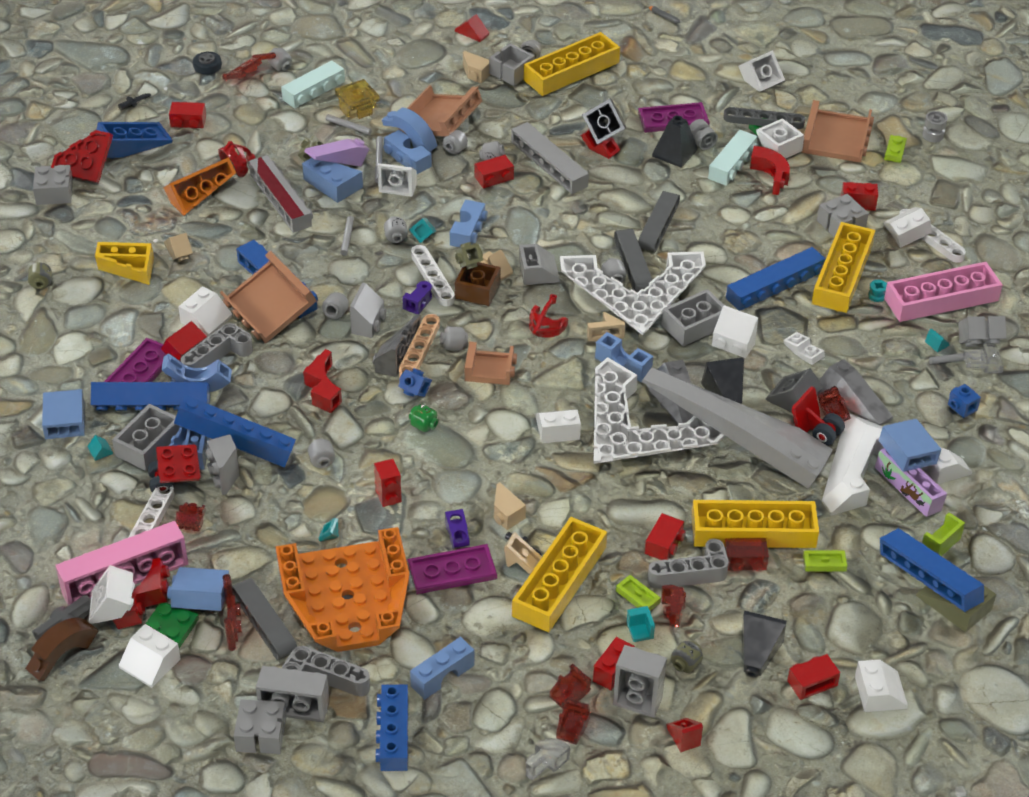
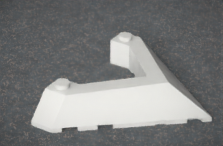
(641, 307)
(612, 427)
(855, 449)

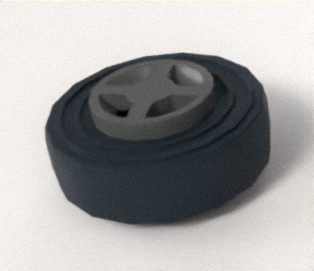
(207, 62)

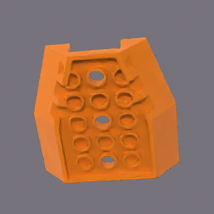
(373, 575)

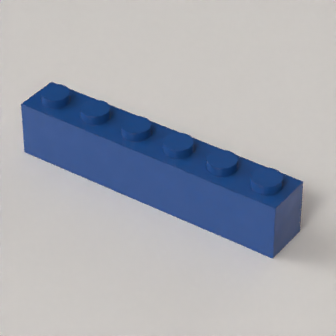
(253, 258)
(775, 278)
(140, 394)
(245, 434)
(932, 569)

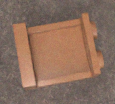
(489, 366)

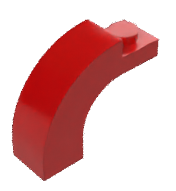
(773, 164)

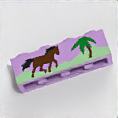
(913, 484)

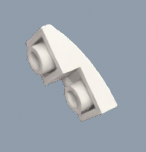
(801, 347)

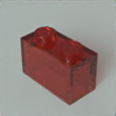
(746, 553)

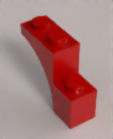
(323, 393)
(150, 592)

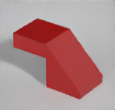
(606, 148)

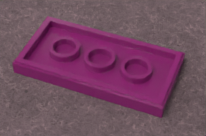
(657, 117)
(141, 365)
(452, 569)

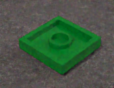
(173, 622)

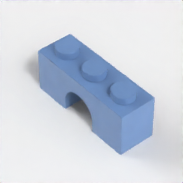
(398, 146)
(471, 221)
(611, 347)
(428, 675)

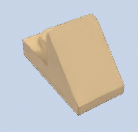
(498, 259)
(609, 324)
(521, 552)

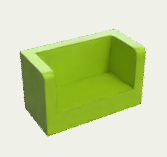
(945, 536)

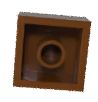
(478, 283)

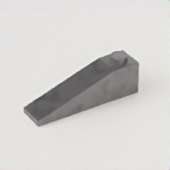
(393, 350)
(678, 370)
(856, 392)

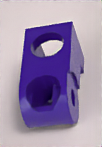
(418, 298)
(457, 529)

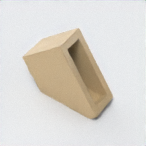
(475, 67)
(178, 247)
(508, 508)

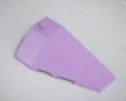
(343, 151)

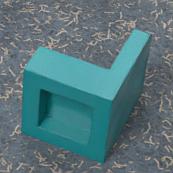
(422, 229)
(640, 624)

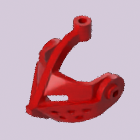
(238, 161)
(555, 328)

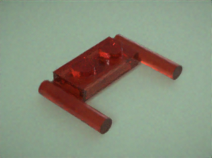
(248, 66)
(232, 625)

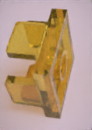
(357, 96)

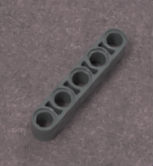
(659, 221)
(632, 259)
(264, 618)

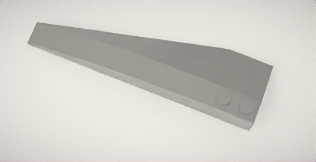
(769, 438)

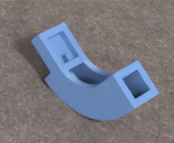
(413, 126)
(216, 374)

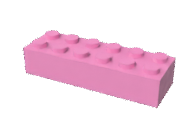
(943, 291)
(131, 554)

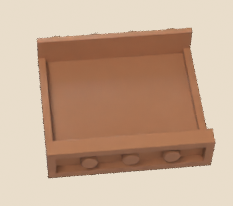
(443, 111)
(837, 134)
(269, 299)

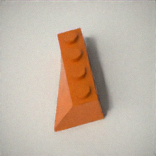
(192, 189)

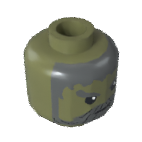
(40, 274)
(687, 656)

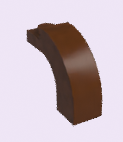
(57, 641)

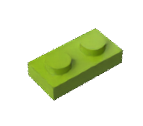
(895, 148)
(825, 561)
(637, 593)

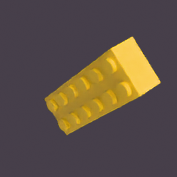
(571, 63)
(843, 267)
(780, 522)
(559, 574)

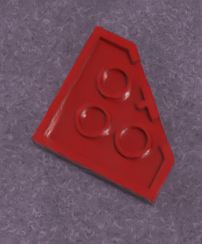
(86, 156)

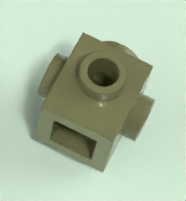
(307, 143)
(474, 252)

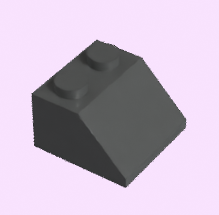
(792, 388)

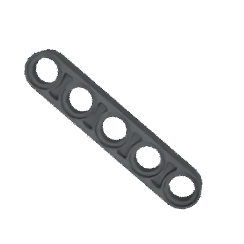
(756, 117)

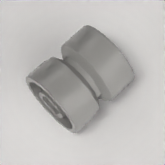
(934, 126)
(704, 135)

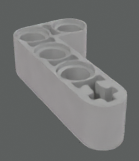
(217, 345)
(691, 570)
(340, 673)

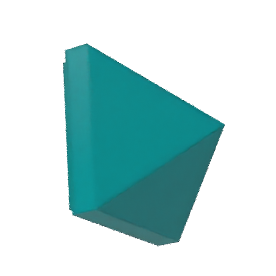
(330, 530)

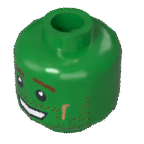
(423, 418)

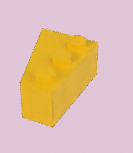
(126, 260)

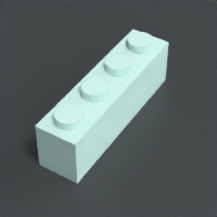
(313, 84)
(732, 157)

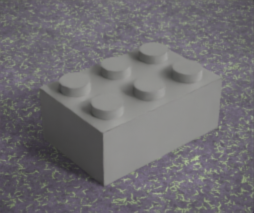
(692, 317)
(139, 439)
(639, 681)
(303, 692)

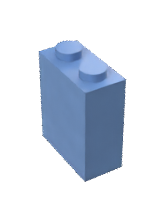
(63, 414)
(909, 445)
(197, 589)

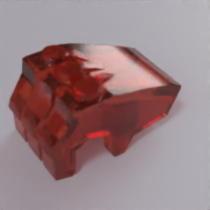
(832, 402)
(190, 516)
(675, 598)
(573, 686)
(573, 721)

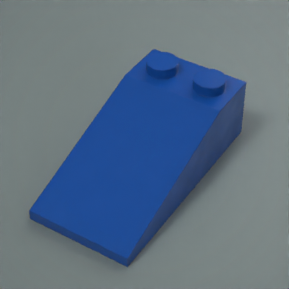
(134, 137)

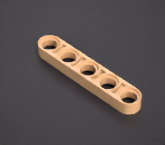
(419, 340)

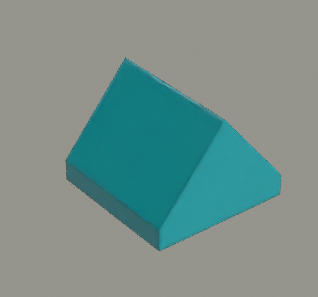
(936, 341)
(99, 448)

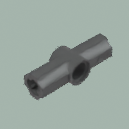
(77, 609)

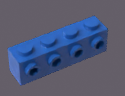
(393, 728)

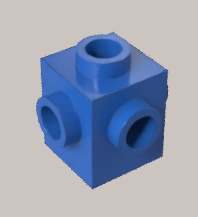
(414, 382)
(964, 400)

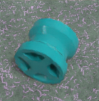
(877, 290)

